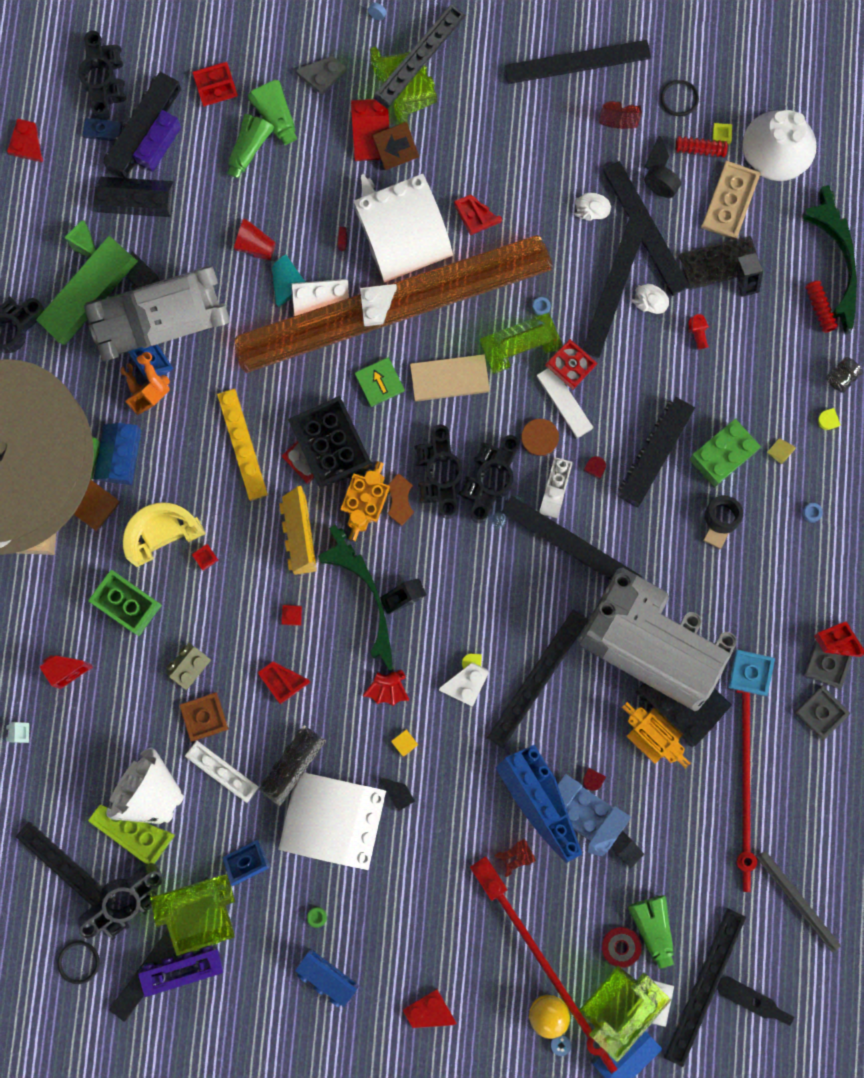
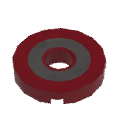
(609, 944)

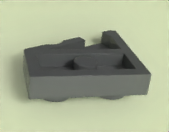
(322, 74)

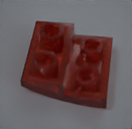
(615, 116)

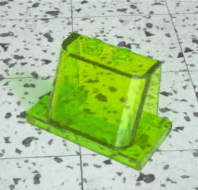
(416, 95)
(518, 339)
(196, 914)
(623, 1010)

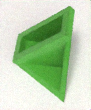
(81, 240)

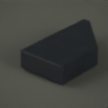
(658, 155)
(398, 793)

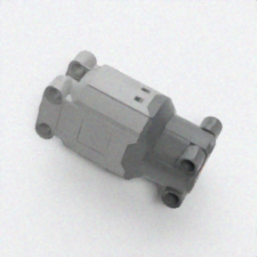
(156, 313)

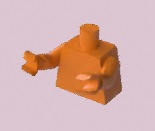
(149, 393)

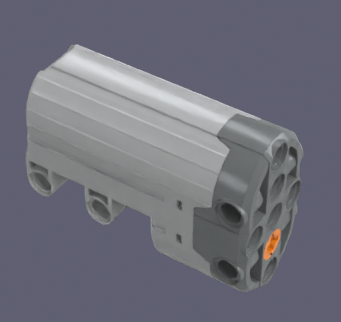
(650, 646)

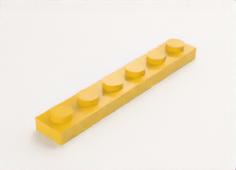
(242, 444)

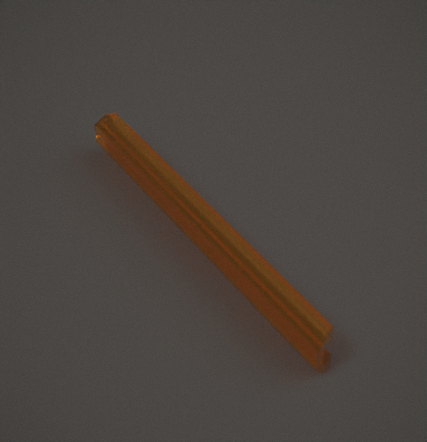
(412, 298)

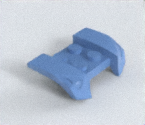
(592, 816)

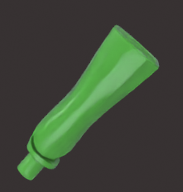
(272, 106)
(251, 137)
(654, 926)

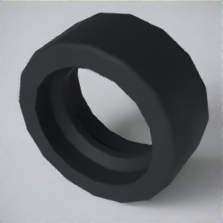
(662, 181)
(730, 503)

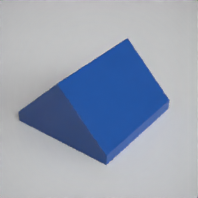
(159, 360)
(245, 863)

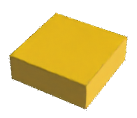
(404, 743)

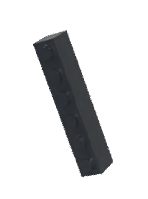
(157, 98)
(656, 452)

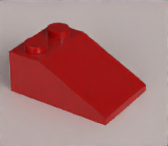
(367, 119)

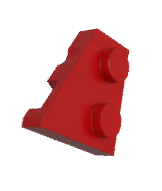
(475, 214)
(282, 681)
(429, 1012)

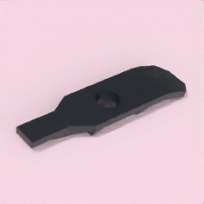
(743, 996)

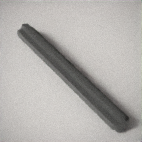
(798, 901)

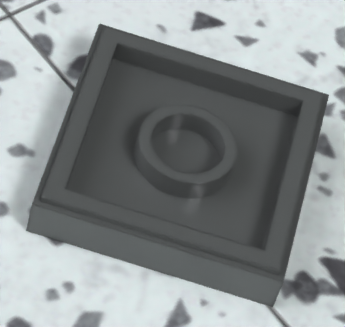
(827, 667)
(822, 712)

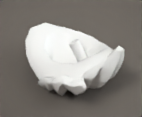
(592, 206)
(651, 299)

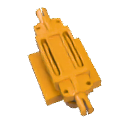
(365, 500)
(655, 736)

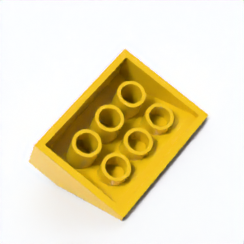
(298, 532)

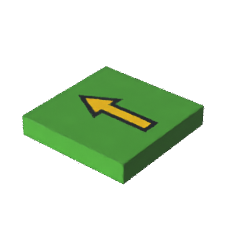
(379, 382)

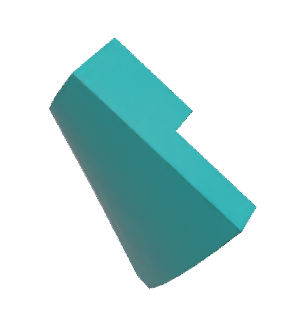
(283, 275)

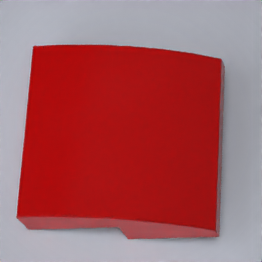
(215, 84)

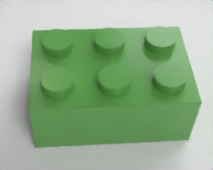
(725, 453)
(125, 602)

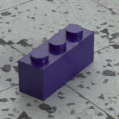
(157, 141)

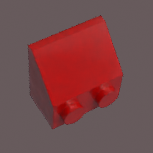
(63, 670)

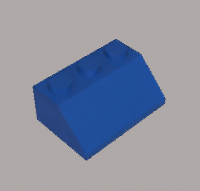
(118, 453)
(326, 979)
(633, 1061)

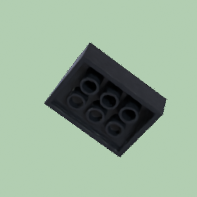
(330, 442)
(689, 723)

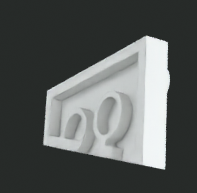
(317, 294)

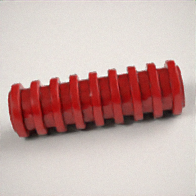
(701, 146)
(821, 306)

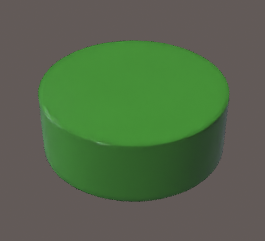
(317, 917)

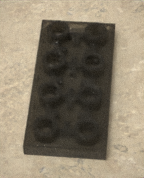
(714, 262)
(291, 765)

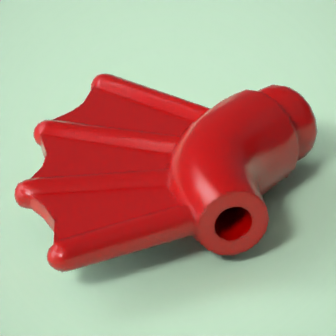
(387, 688)

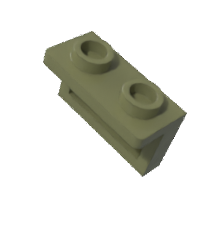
(187, 665)

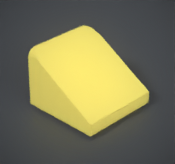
(781, 450)

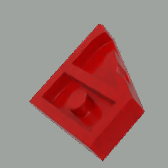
(25, 141)
(840, 640)

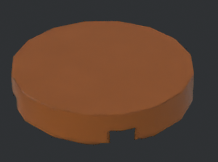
(540, 437)

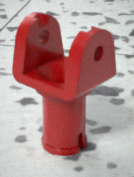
(698, 326)

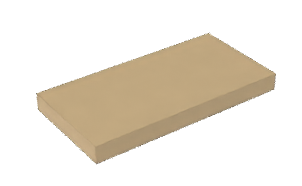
(730, 200)
(449, 377)

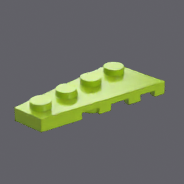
(139, 838)

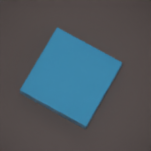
(751, 673)

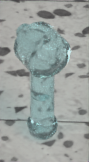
(499, 518)

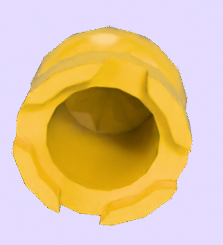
(549, 1016)

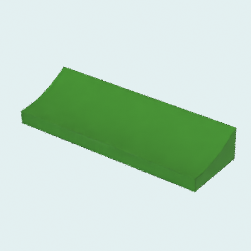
(92, 282)

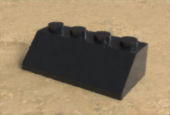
(134, 196)

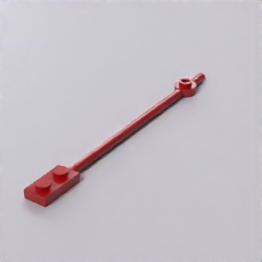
(746, 849)
(495, 889)

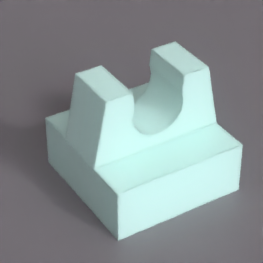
(18, 732)

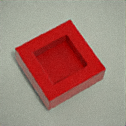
(205, 557)
(291, 615)

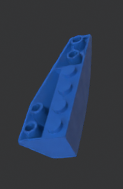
(540, 800)

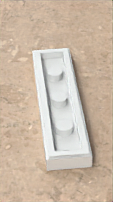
(565, 403)
(222, 771)

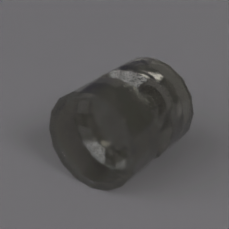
(845, 373)

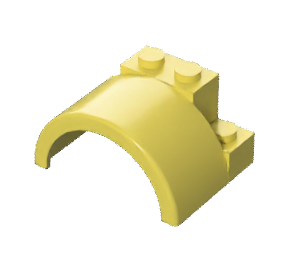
(158, 527)

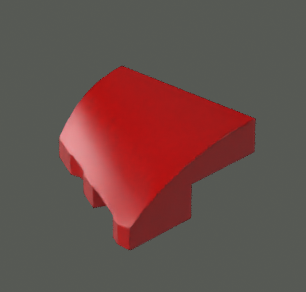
(254, 241)

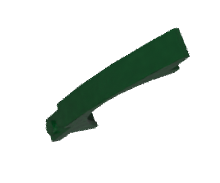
(828, 219)
(343, 556)

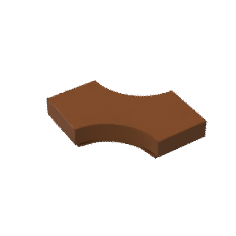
(400, 509)

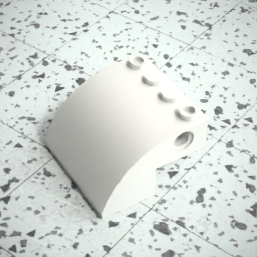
(403, 227)
(332, 820)

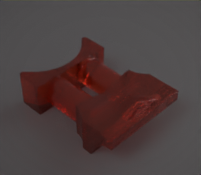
(523, 853)

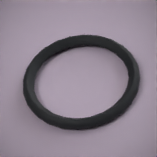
(679, 113)
(97, 962)

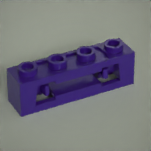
(170, 964)

